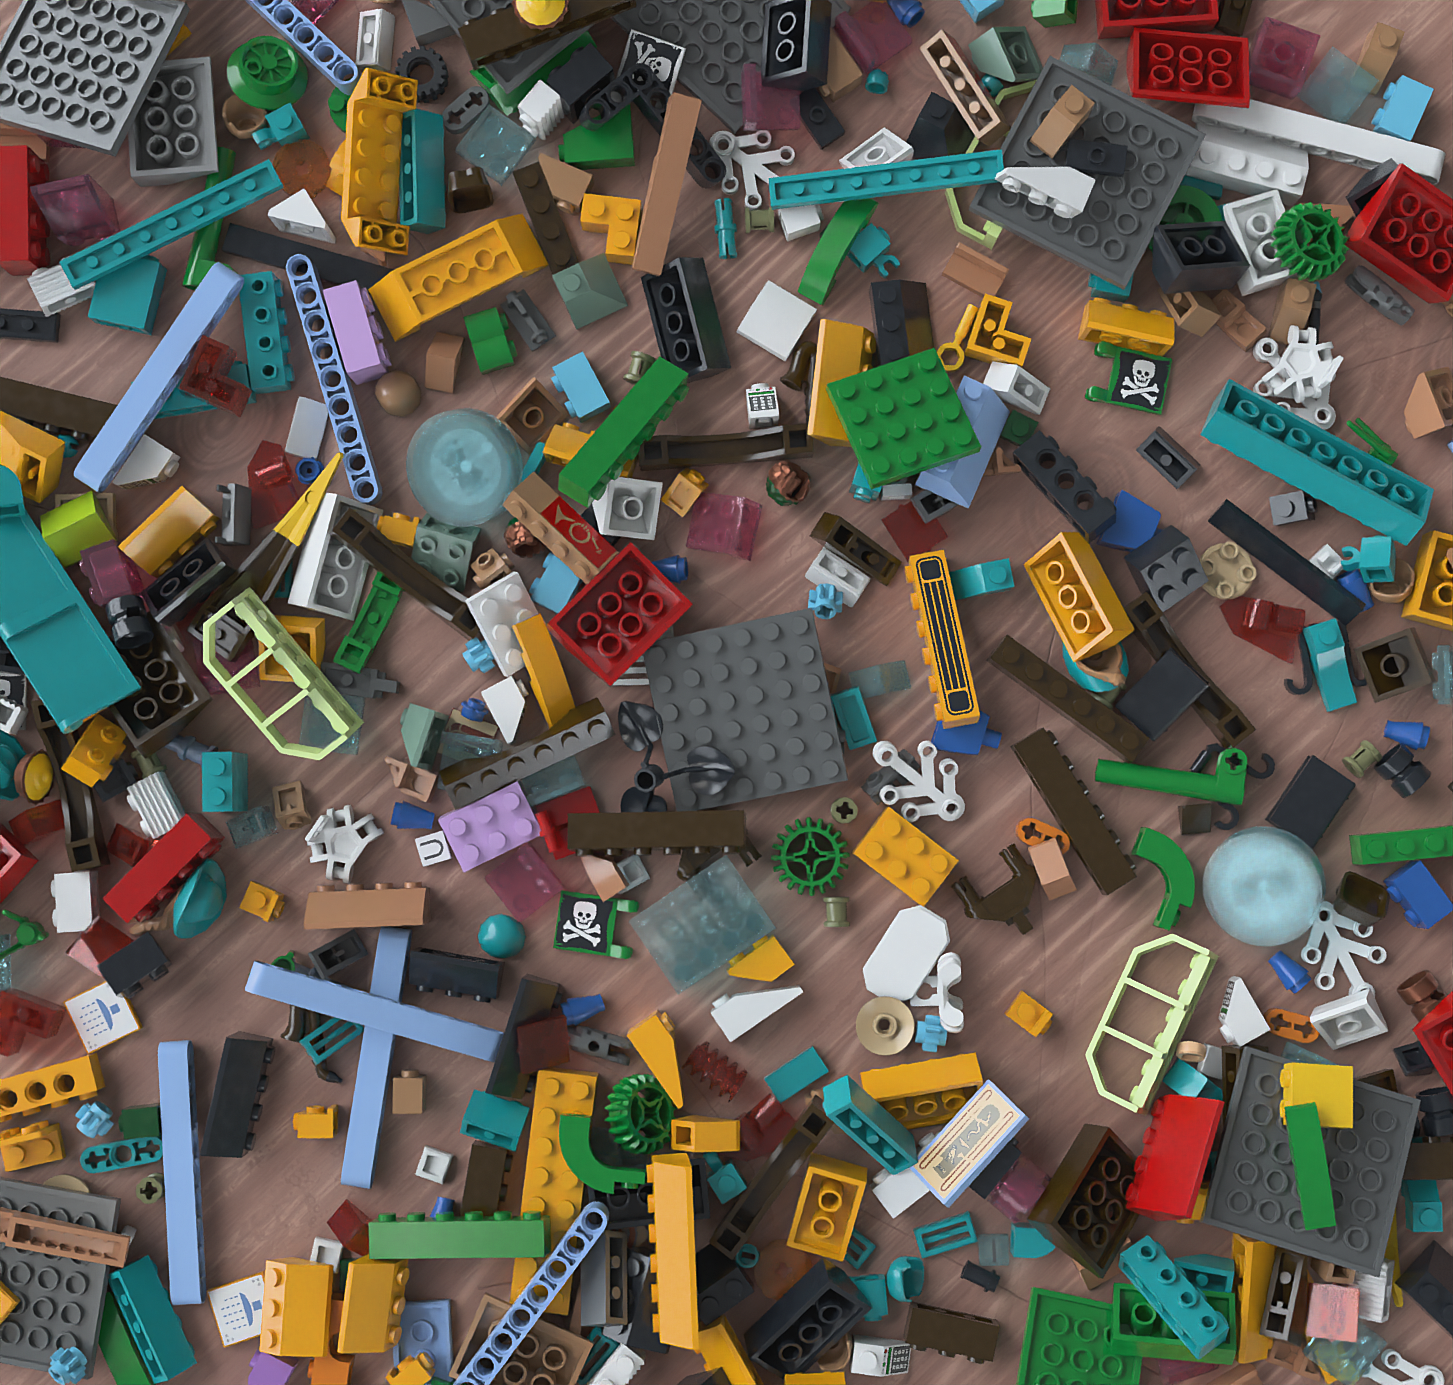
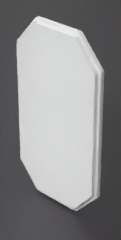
(906, 953)

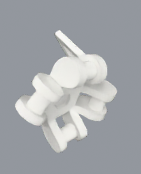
(1303, 362)
(341, 843)
(949, 1006)

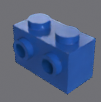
(1418, 895)

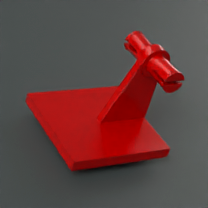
(554, 818)

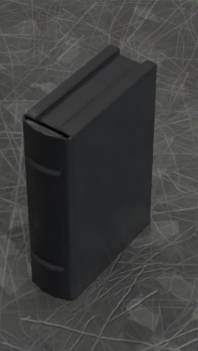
(1162, 694)
(1311, 801)

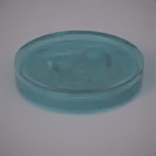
(463, 466)
(1264, 886)

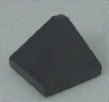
(1413, 1059)

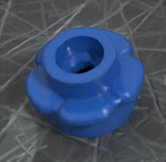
(302, 467)
(474, 709)

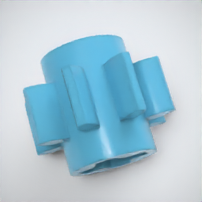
(825, 601)
(478, 655)
(930, 1033)
(94, 1119)
(67, 1365)

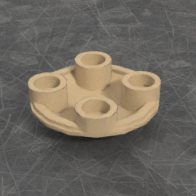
(1228, 570)

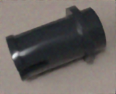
(980, 1276)

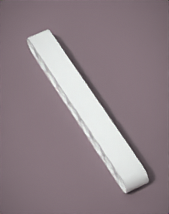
(1322, 137)

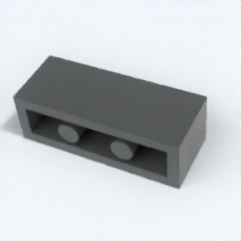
(605, 1281)

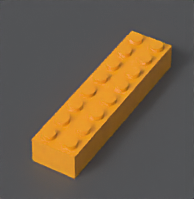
(548, 1179)

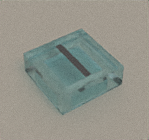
(993, 1249)

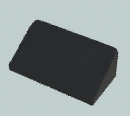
(1168, 457)

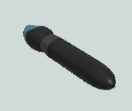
(1314, 317)

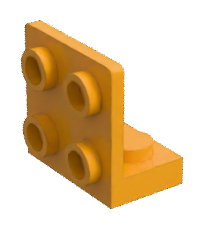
(32, 1145)

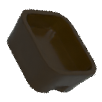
(469, 190)
(1361, 899)

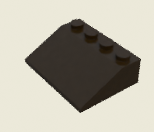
(168, 693)
(1086, 1200)

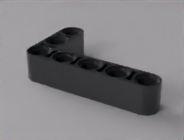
(641, 97)

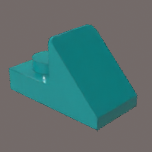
(1190, 1082)

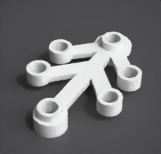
(751, 164)
(1311, 405)
(923, 785)
(1339, 948)
(1417, 1374)

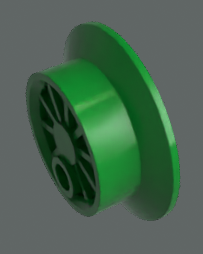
(267, 73)
(1189, 206)

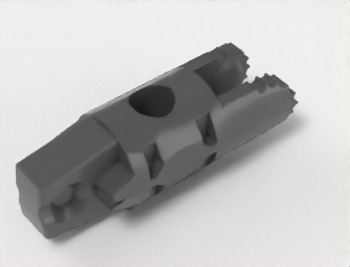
(1379, 295)
(582, 1042)

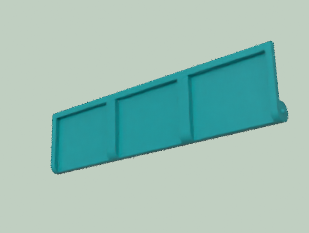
(55, 630)

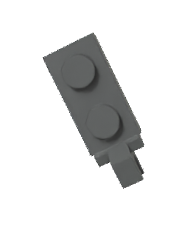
(367, 684)

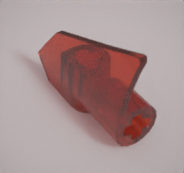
(271, 485)
(1265, 624)
(761, 1129)

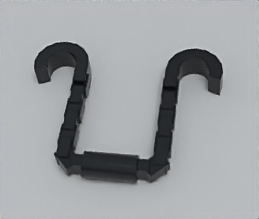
(1307, 674)
(1204, 758)

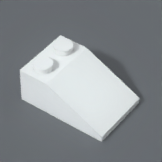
(1252, 224)

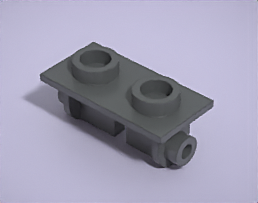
(527, 319)
(887, 776)

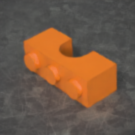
(336, 1366)

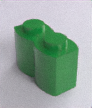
(489, 340)

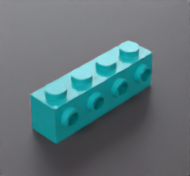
(422, 172)
(265, 333)
(869, 1125)
(1173, 1296)
(152, 1319)

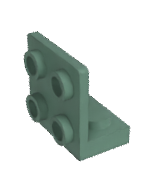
(445, 550)

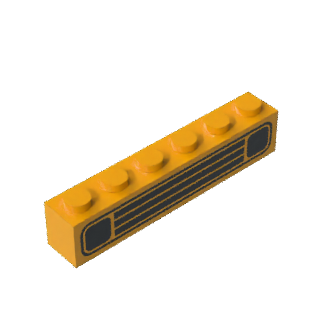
(943, 640)

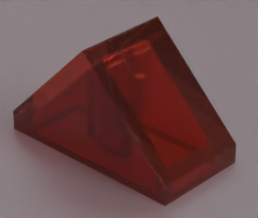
(38, 822)
(129, 844)
(351, 1228)

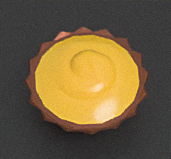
(540, 13)
(34, 777)

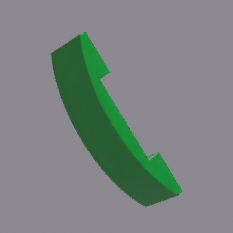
(834, 247)
(369, 625)

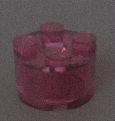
(1018, 1188)

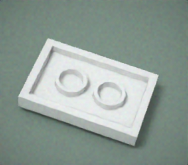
(496, 612)

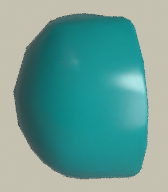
(501, 936)
(905, 1278)

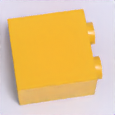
(1325, 1085)

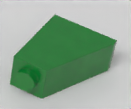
(599, 149)

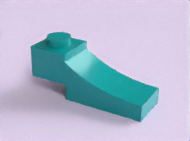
(1330, 664)
(1422, 1203)

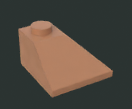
(1430, 403)

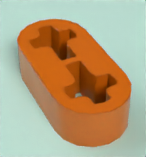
(1045, 830)
(1289, 1031)

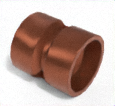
(1421, 993)

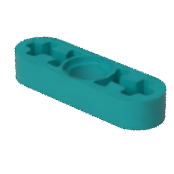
(104, 1165)

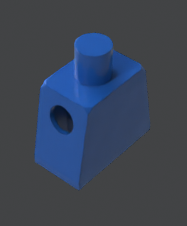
(1133, 526)
(966, 738)

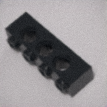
(1088, 522)

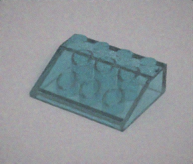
(702, 924)

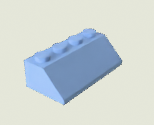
(961, 477)

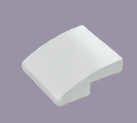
(776, 320)

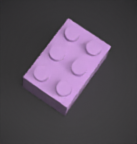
(357, 332)
(490, 826)

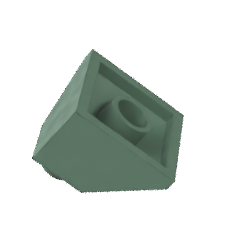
(1006, 54)
(589, 290)
(422, 734)

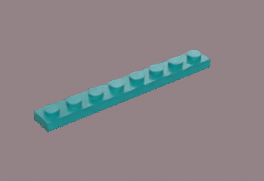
(885, 179)
(171, 224)

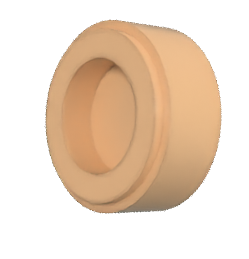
(1191, 1051)

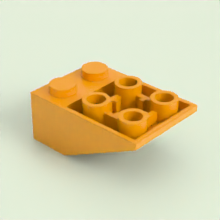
(31, 456)

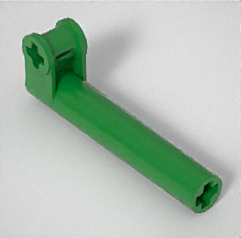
(206, 239)
(1223, 787)

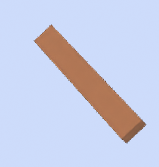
(666, 183)
(62, 1238)

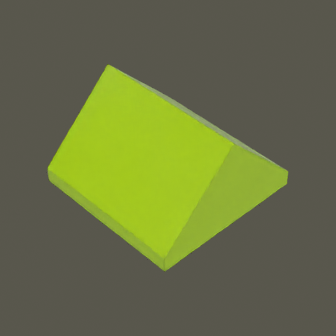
(75, 528)

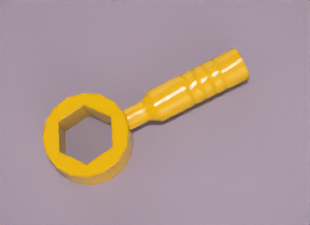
(960, 334)

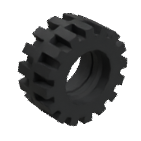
(425, 57)

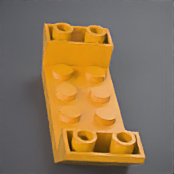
(374, 160)
(456, 274)

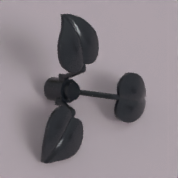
(708, 766)

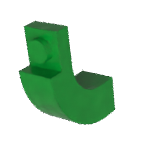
(1175, 870)
(584, 1163)

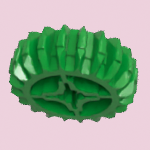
(1295, 231)
(835, 855)
(634, 1113)

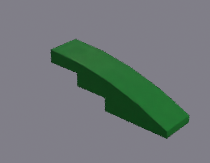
(1310, 1166)
(120, 1347)

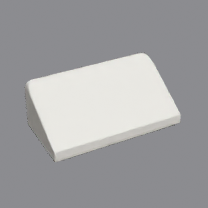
(375, 40)
(307, 428)
(835, 571)

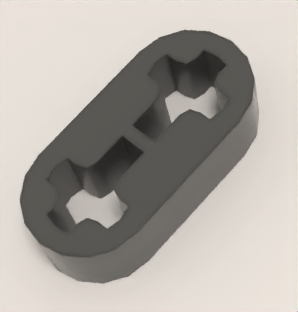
(461, 105)

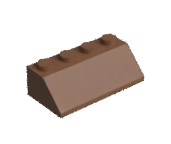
(368, 907)

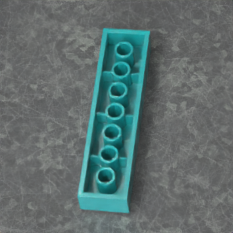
(1318, 462)

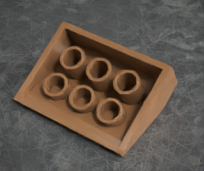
(542, 1358)

